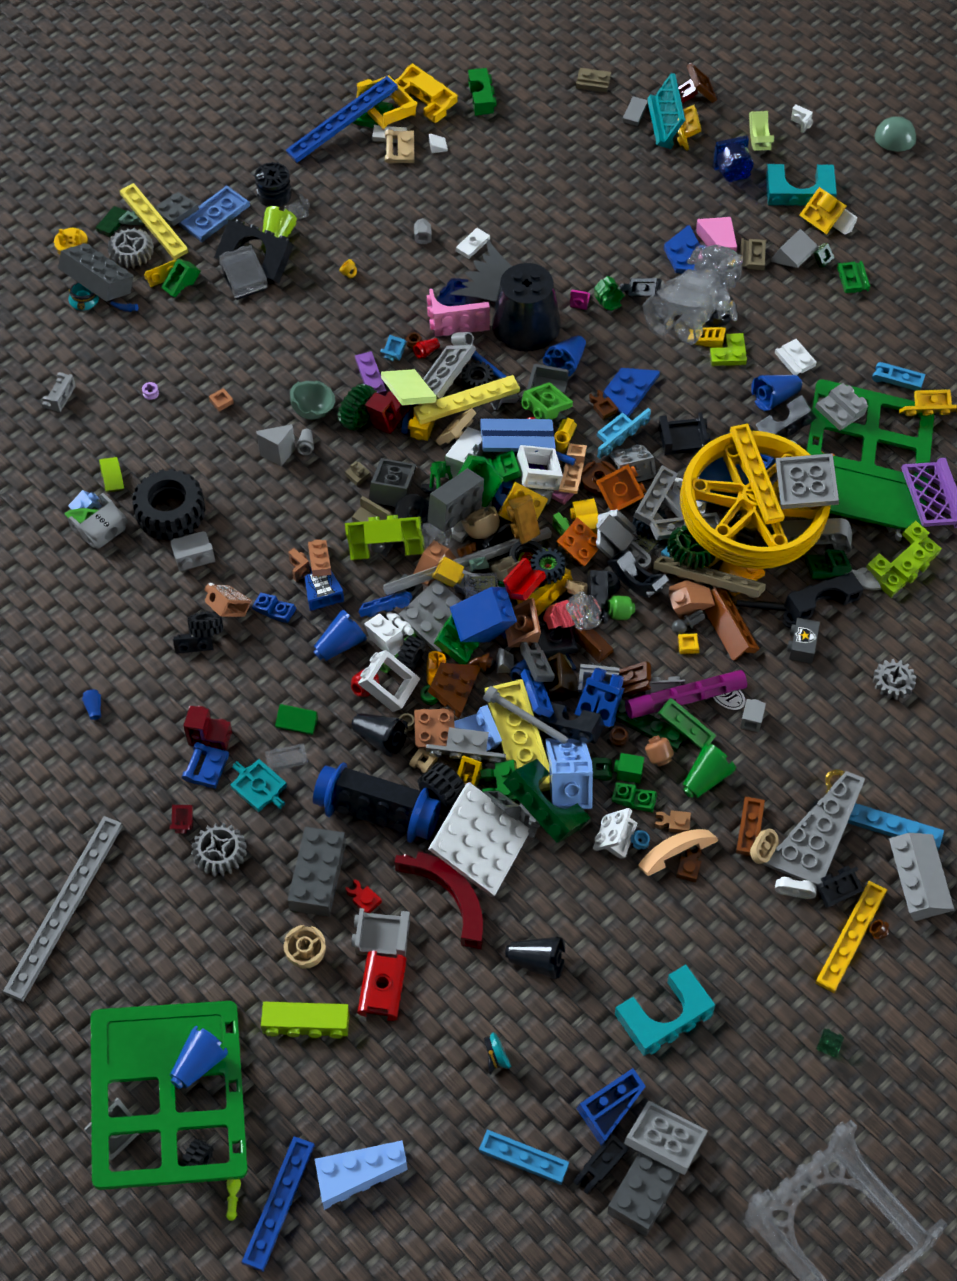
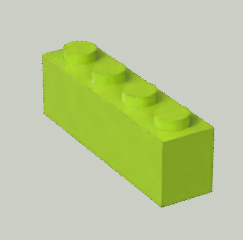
(305, 1019)

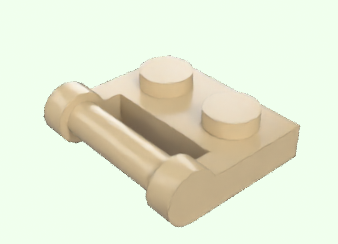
(405, 146)

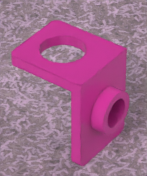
(579, 299)

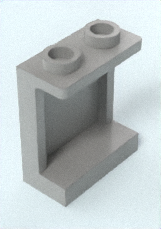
(381, 933)

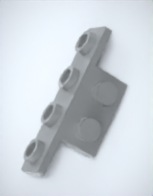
(466, 743)

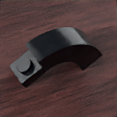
(635, 576)

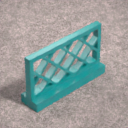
(664, 114)

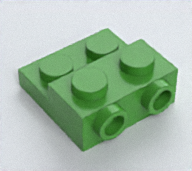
(545, 401)

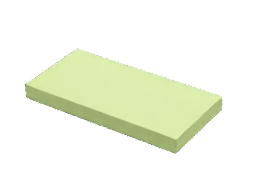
(408, 387)

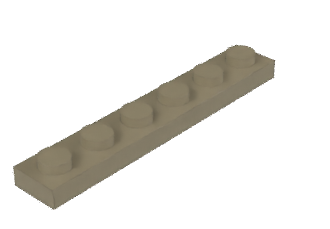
(710, 576)

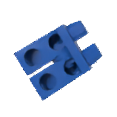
(602, 696)

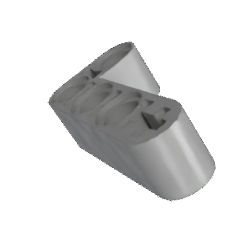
(836, 532)

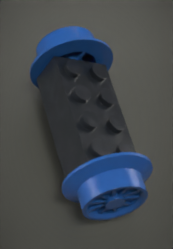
(377, 801)

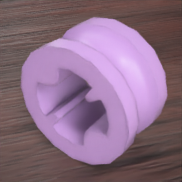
(150, 395)

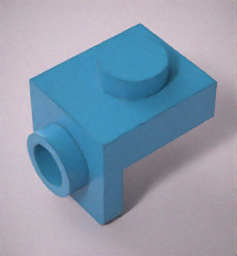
(393, 348)

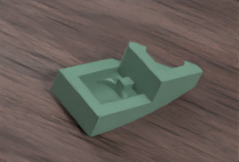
(130, 219)
(478, 564)

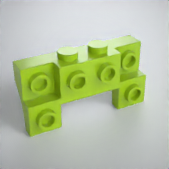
(380, 531)
(908, 564)

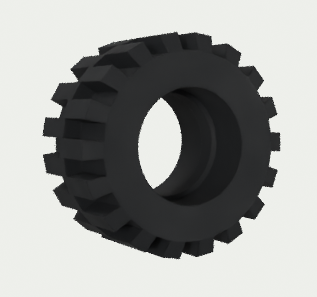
(442, 785)

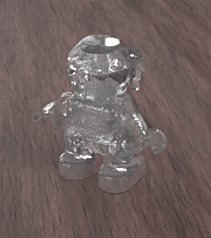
(696, 294)

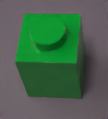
(629, 768)

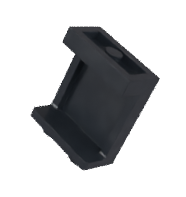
(683, 435)

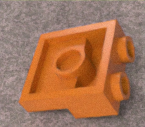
(621, 488)

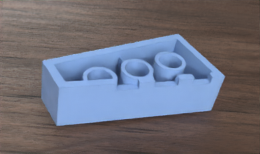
(358, 1170)

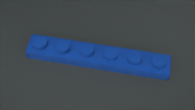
(278, 1204)

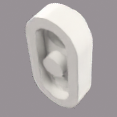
(801, 889)

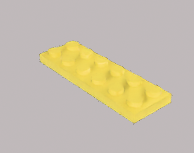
(519, 738)

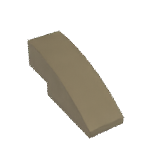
(502, 567)

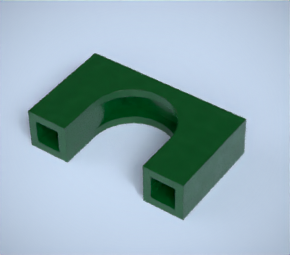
(556, 821)

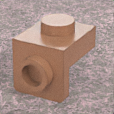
(300, 563)

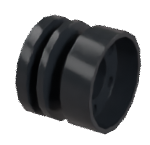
(273, 184)

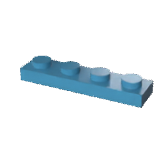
(524, 1157)

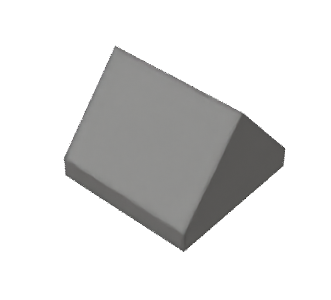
(504, 661)

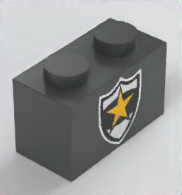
(804, 640)

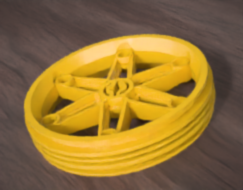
(722, 545)

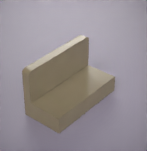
(369, 509)

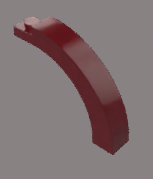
(456, 885)

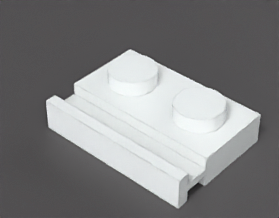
(795, 357)

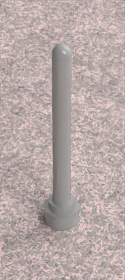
(493, 696)

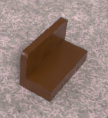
(593, 643)

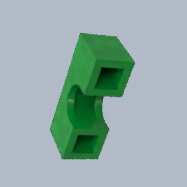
(481, 91)

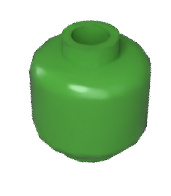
(620, 607)

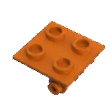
(579, 542)

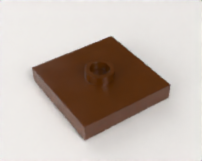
(701, 82)

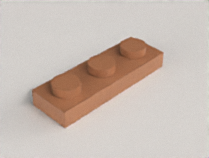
(319, 558)

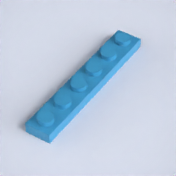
(890, 824)

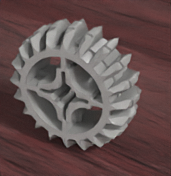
(130, 248)
(226, 840)

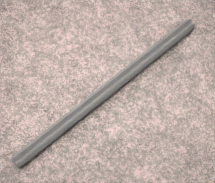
(489, 553)

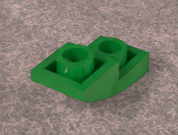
(634, 798)

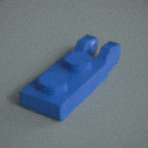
(385, 604)

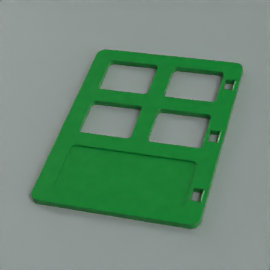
(863, 488)
(145, 1046)

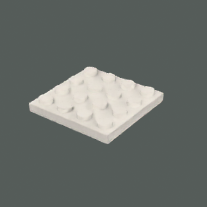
(479, 839)

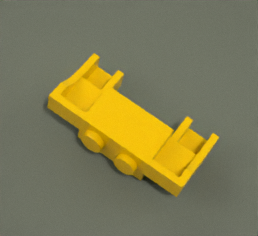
(429, 91)

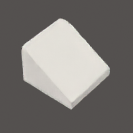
(437, 144)
(845, 222)

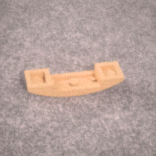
(572, 474)
(655, 858)

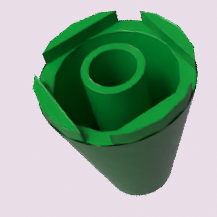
(707, 771)

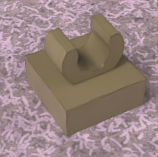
(357, 473)

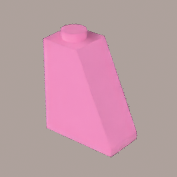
(717, 232)

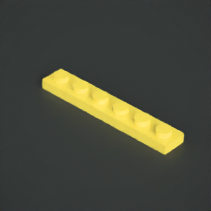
(154, 221)
(466, 399)

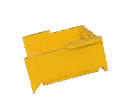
(406, 103)

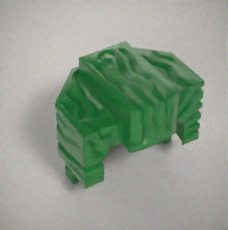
(608, 293)

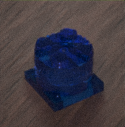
(733, 158)

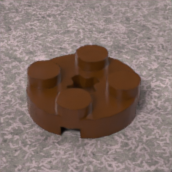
(594, 469)

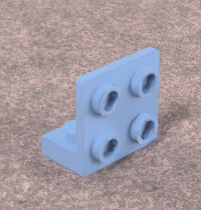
(481, 722)

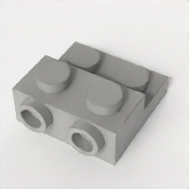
(842, 406)

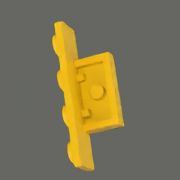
(690, 126)
(930, 402)

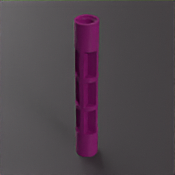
(686, 693)

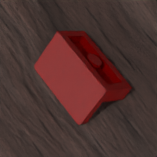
(523, 580)

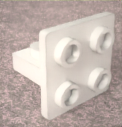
(616, 833)

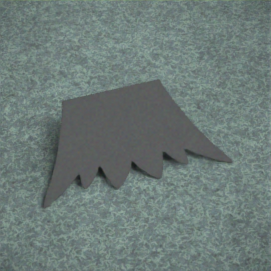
(488, 278)

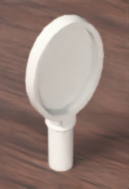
(866, 579)

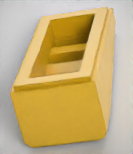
(716, 337)

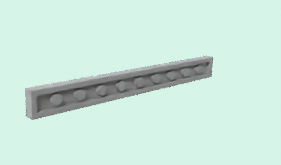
(62, 909)

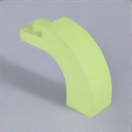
(760, 131)

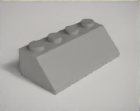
(921, 875)

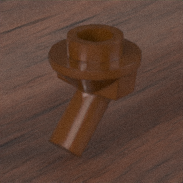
(483, 661)

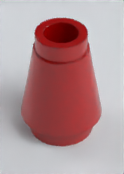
(426, 347)

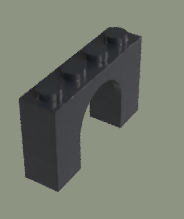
(277, 249)

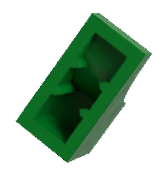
(180, 276)

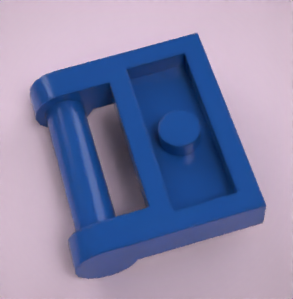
(211, 768)

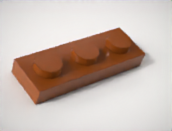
(750, 824)

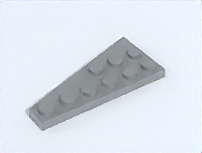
(813, 842)

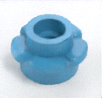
(644, 836)

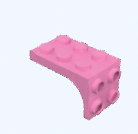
(459, 318)

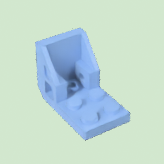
(570, 773)

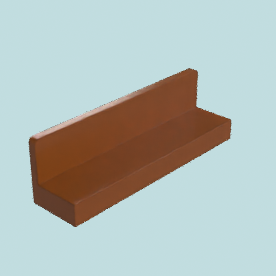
(730, 625)

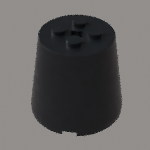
(526, 308)

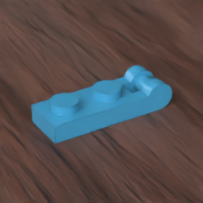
(898, 376)

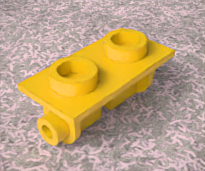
(159, 274)

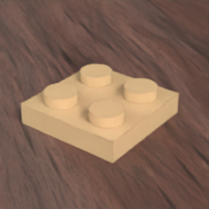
(454, 429)

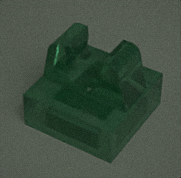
(830, 1042)

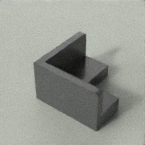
(544, 374)

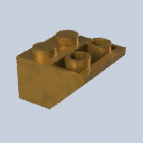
(524, 518)

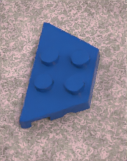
(680, 249)
(630, 387)

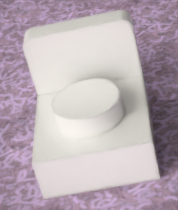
(802, 116)

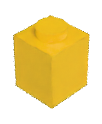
(448, 572)

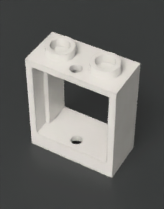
(538, 478)
(406, 688)

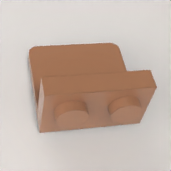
(432, 726)

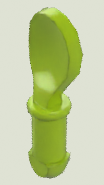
(233, 1187)

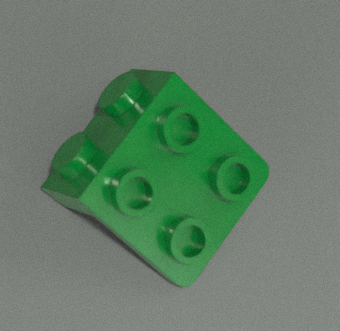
(484, 469)

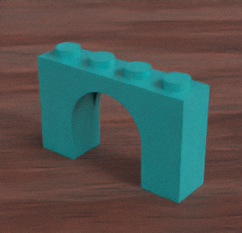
(782, 193)
(649, 1034)

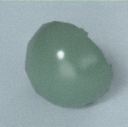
(896, 134)
(311, 399)

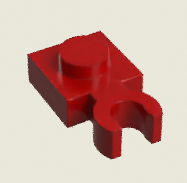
(364, 898)

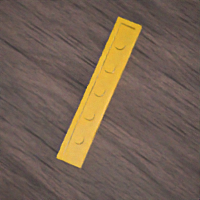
(757, 474)
(851, 937)

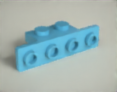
(618, 430)

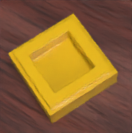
(688, 643)

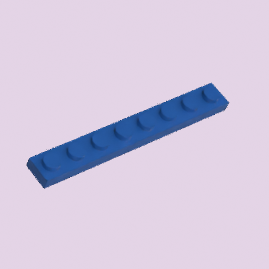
(341, 119)

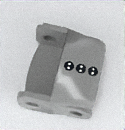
(102, 525)

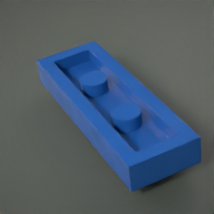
(537, 695)

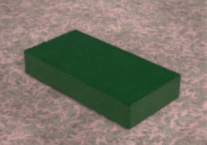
(110, 222)

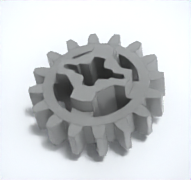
(903, 683)

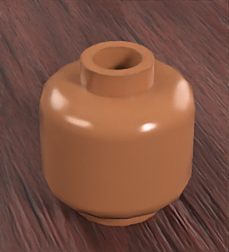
(659, 751)

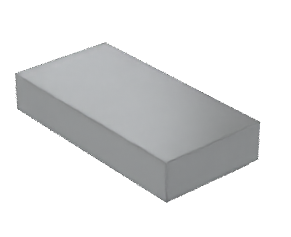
(635, 111)

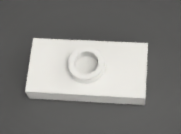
(379, 133)
(472, 243)

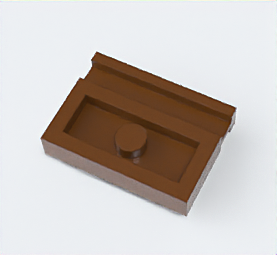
(636, 678)

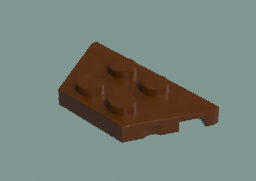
(453, 685)

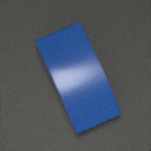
(271, 607)

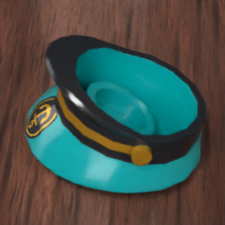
(81, 297)
(496, 1053)

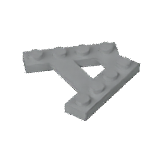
(660, 492)

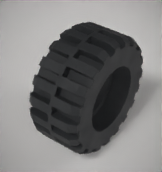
(163, 486)

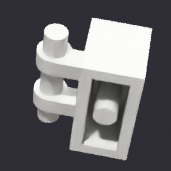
(386, 634)

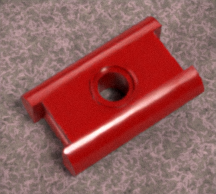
(382, 1000)

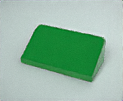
(296, 719)

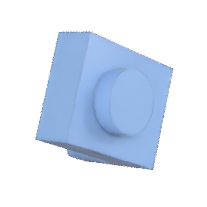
(85, 500)

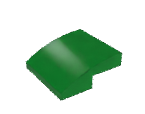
(449, 642)

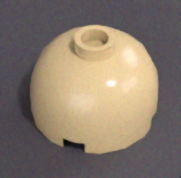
(482, 523)
(304, 946)

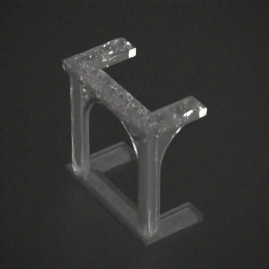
(847, 1156)

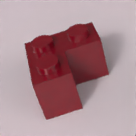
(386, 411)
(208, 731)

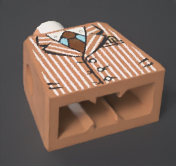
(226, 600)

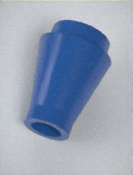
(92, 702)

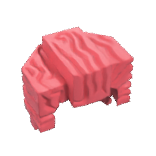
(557, 615)

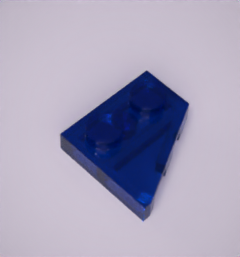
(452, 300)

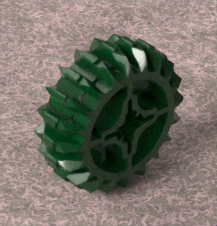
(352, 411)
(687, 550)

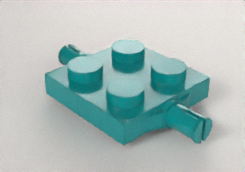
(258, 785)

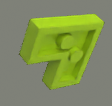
(732, 354)

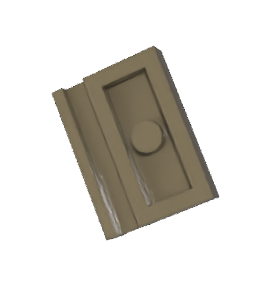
(593, 80)
(753, 253)

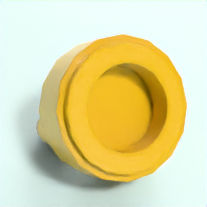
(347, 267)

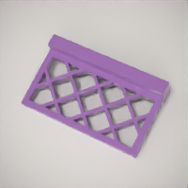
(947, 491)

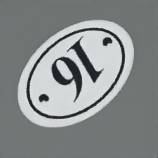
(732, 700)

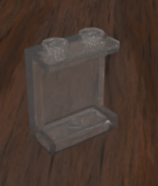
(243, 271)

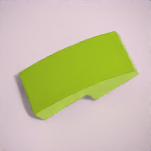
(111, 474)

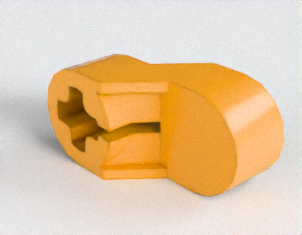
(433, 662)

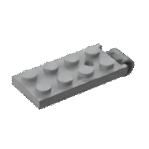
(450, 363)

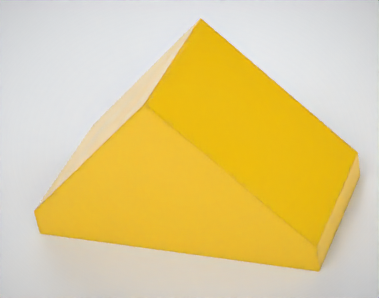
(470, 770)

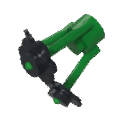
(438, 471)

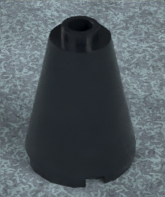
(381, 732)
(538, 955)

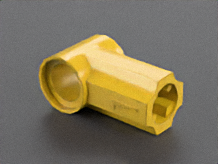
(564, 435)

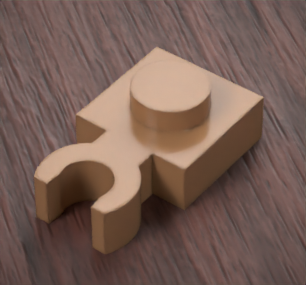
(677, 821)

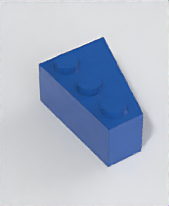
(610, 1104)

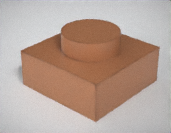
(221, 399)

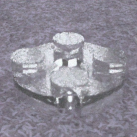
(576, 607)

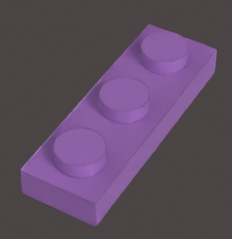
(370, 372)

